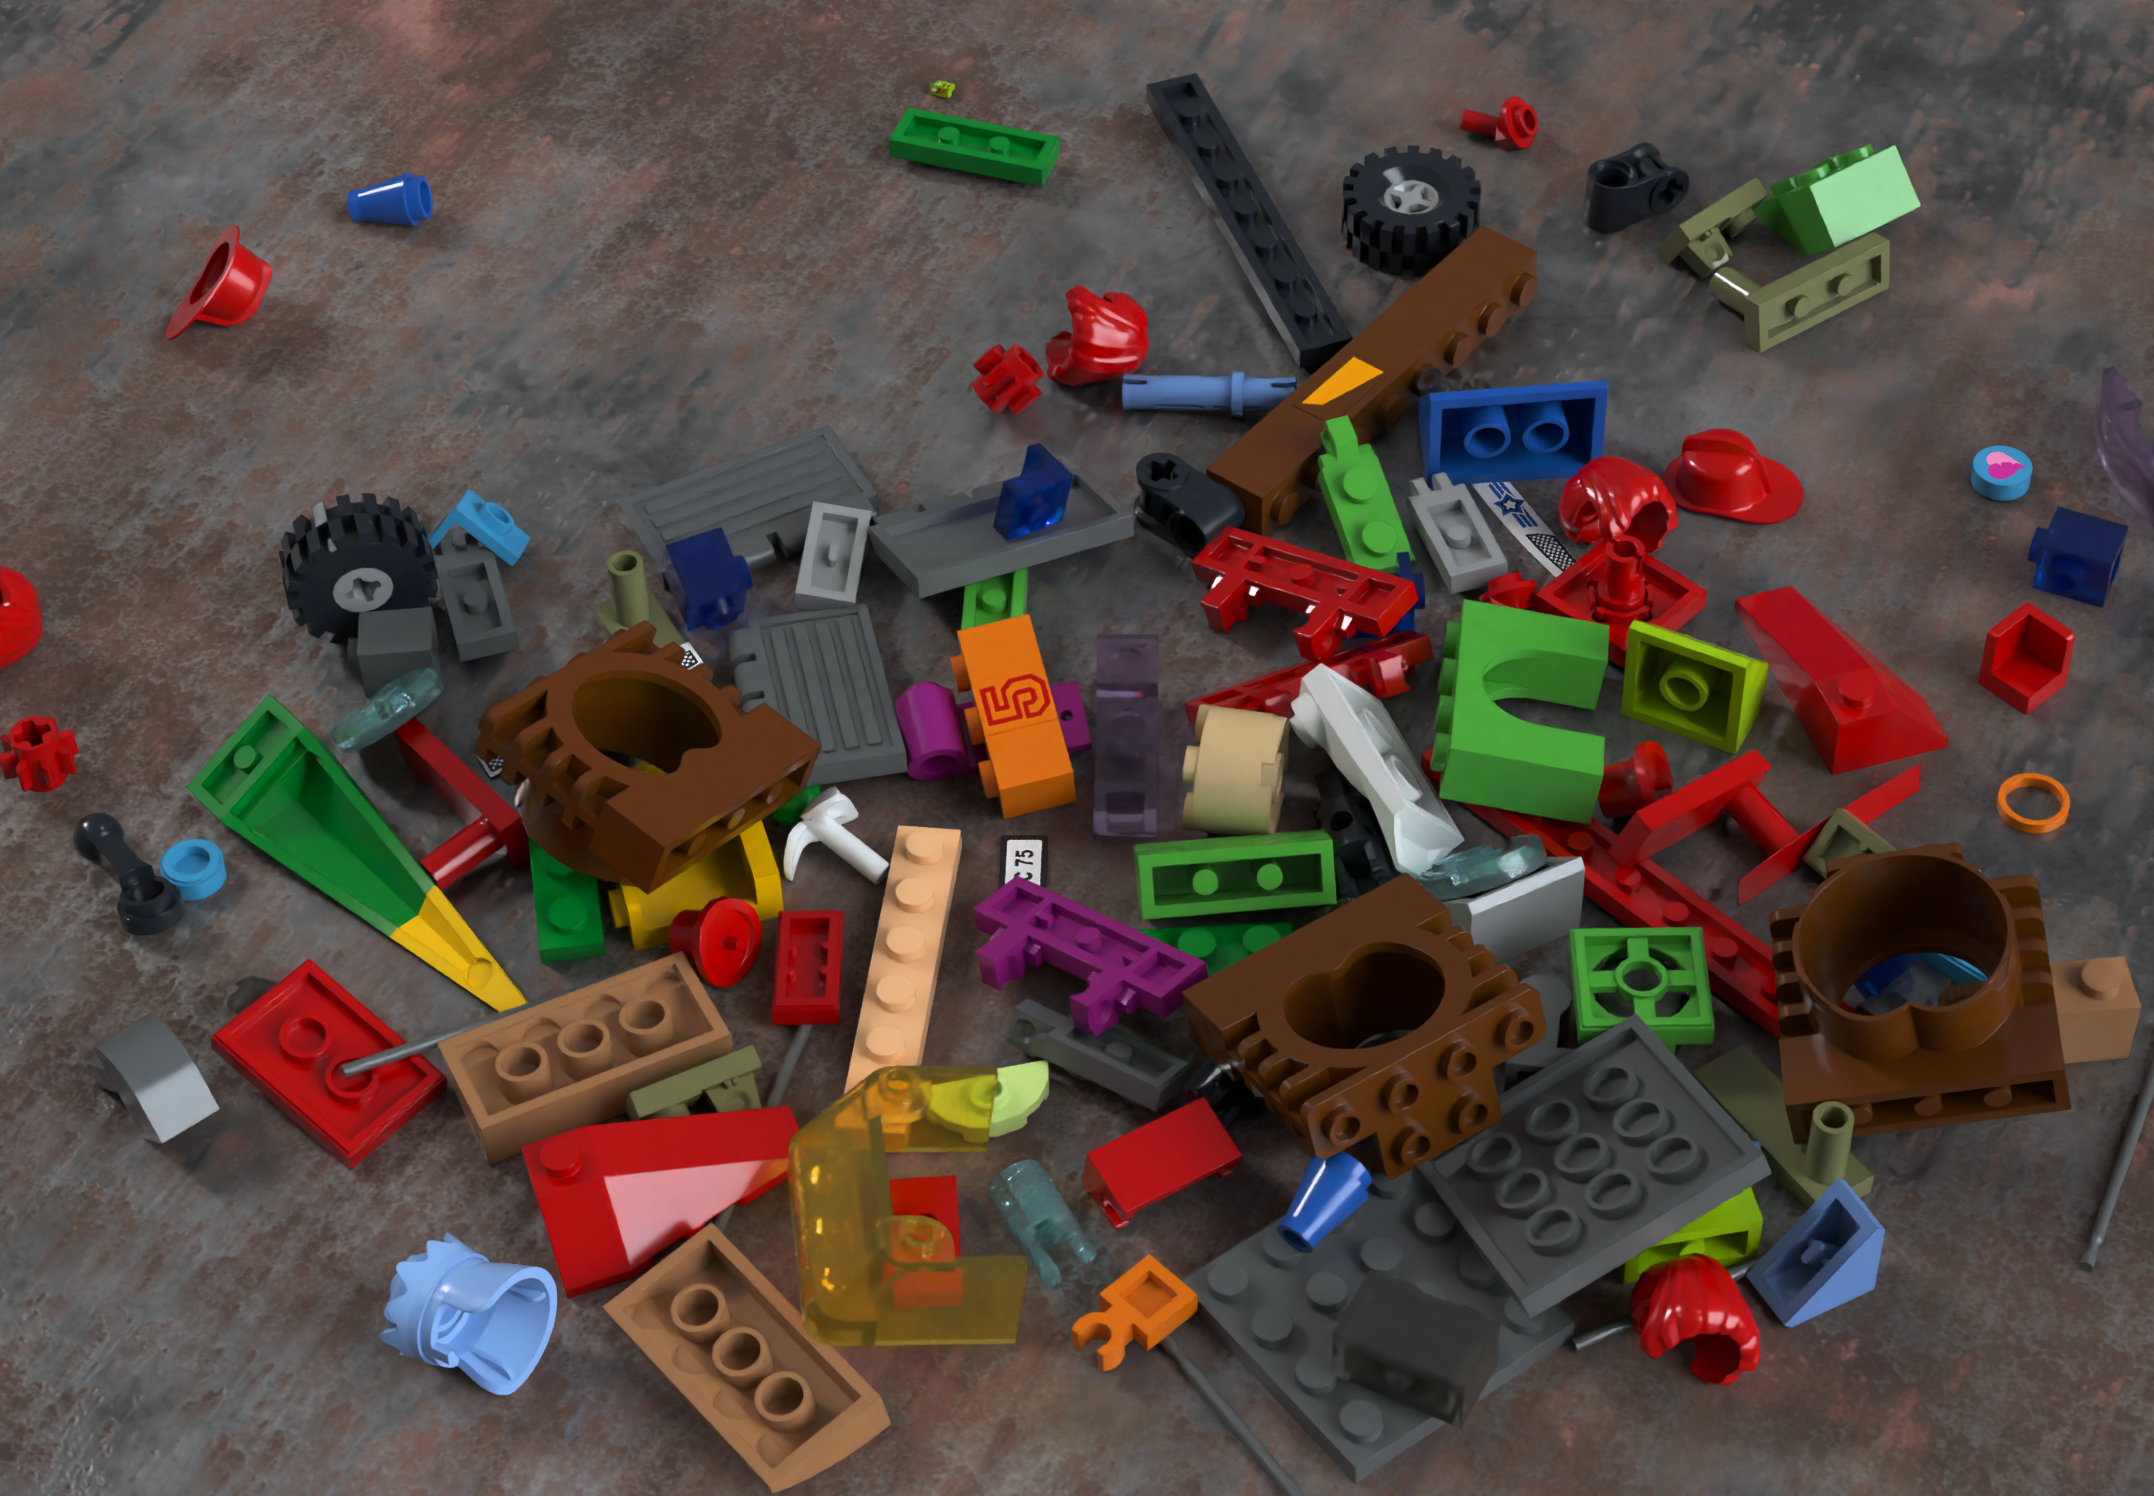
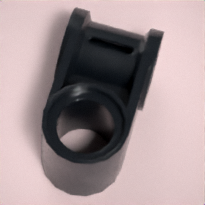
(1631, 188)
(1188, 508)

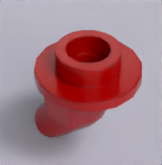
(1511, 129)
(1511, 592)

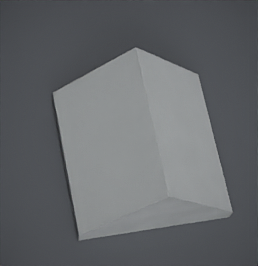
(1524, 910)

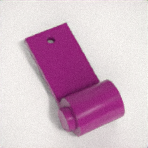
(938, 735)

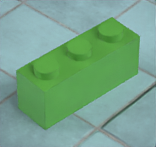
(1235, 874)

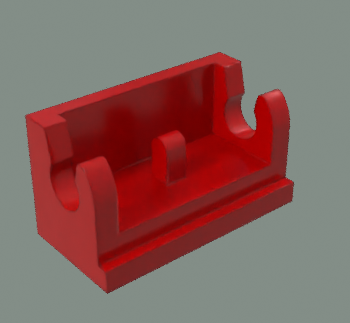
(1158, 1161)

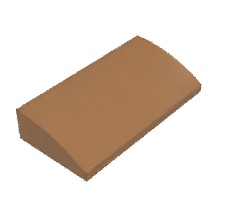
(582, 1054)
(747, 1362)

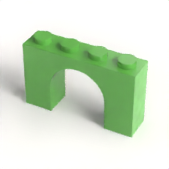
(1495, 756)

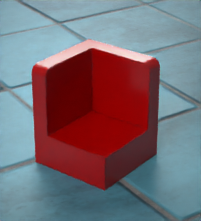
(2026, 658)

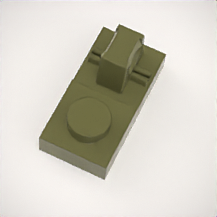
(1700, 237)
(723, 1083)

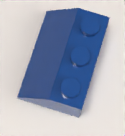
(1512, 432)

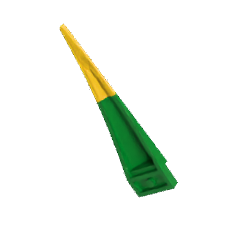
(307, 812)

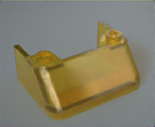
(885, 1274)

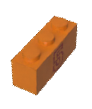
(1013, 717)

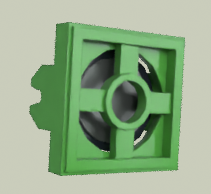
(1641, 983)

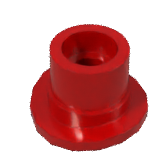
(1635, 782)
(718, 939)

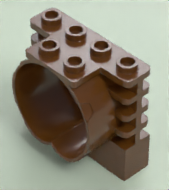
(641, 702)
(1366, 969)
(1919, 1062)

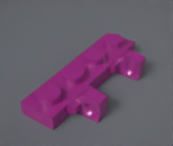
(1116, 961)

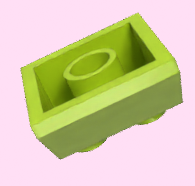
(1691, 686)

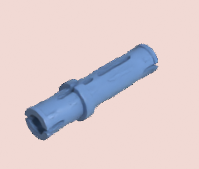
(1200, 393)

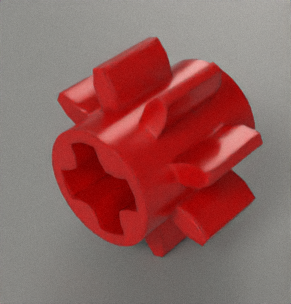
(1007, 379)
(38, 754)

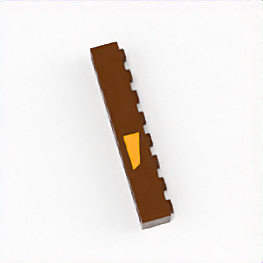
(1377, 374)

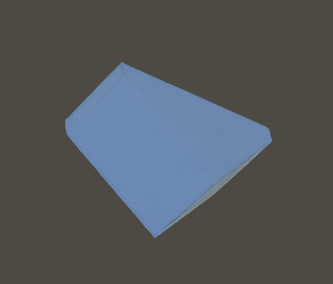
(1822, 1258)

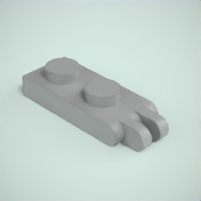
(1455, 534)

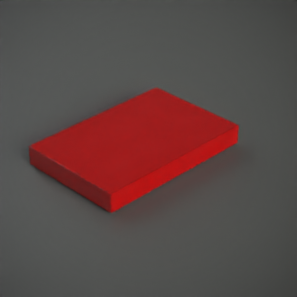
(293, 1054)

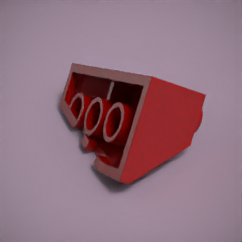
(1838, 689)
(639, 1186)

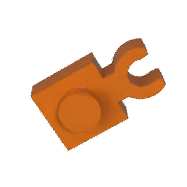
(1138, 1306)

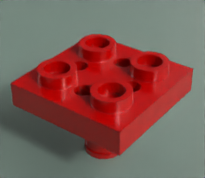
(1628, 589)

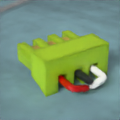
(942, 89)

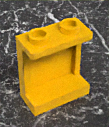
(736, 870)

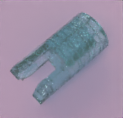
(1038, 1217)

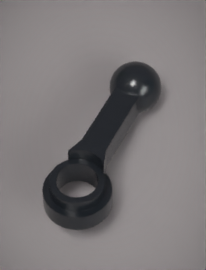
(146, 901)

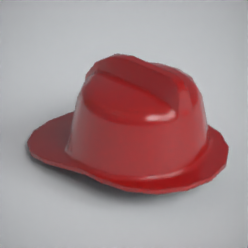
(227, 287)
(1730, 479)

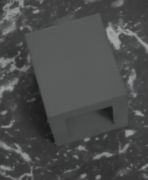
(393, 645)

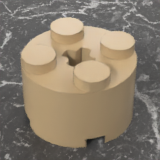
(1236, 771)

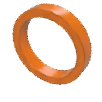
(2028, 825)

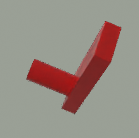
(1721, 792)
(490, 820)

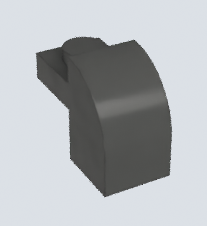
(153, 1078)

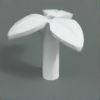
(824, 823)

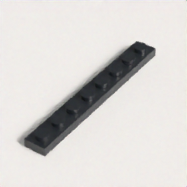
(1248, 220)

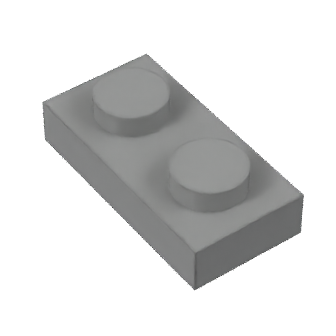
(832, 557)

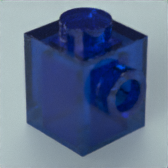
(2078, 556)
(707, 579)

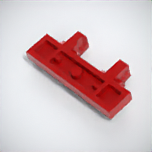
(1329, 590)
(1377, 662)

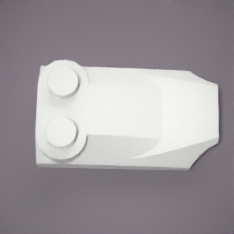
(1378, 764)

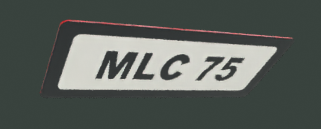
(1023, 857)

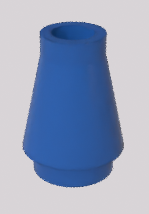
(392, 201)
(1324, 1199)

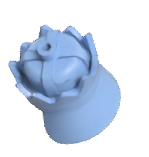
(471, 1314)

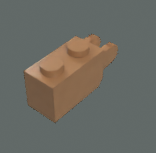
(2093, 1004)

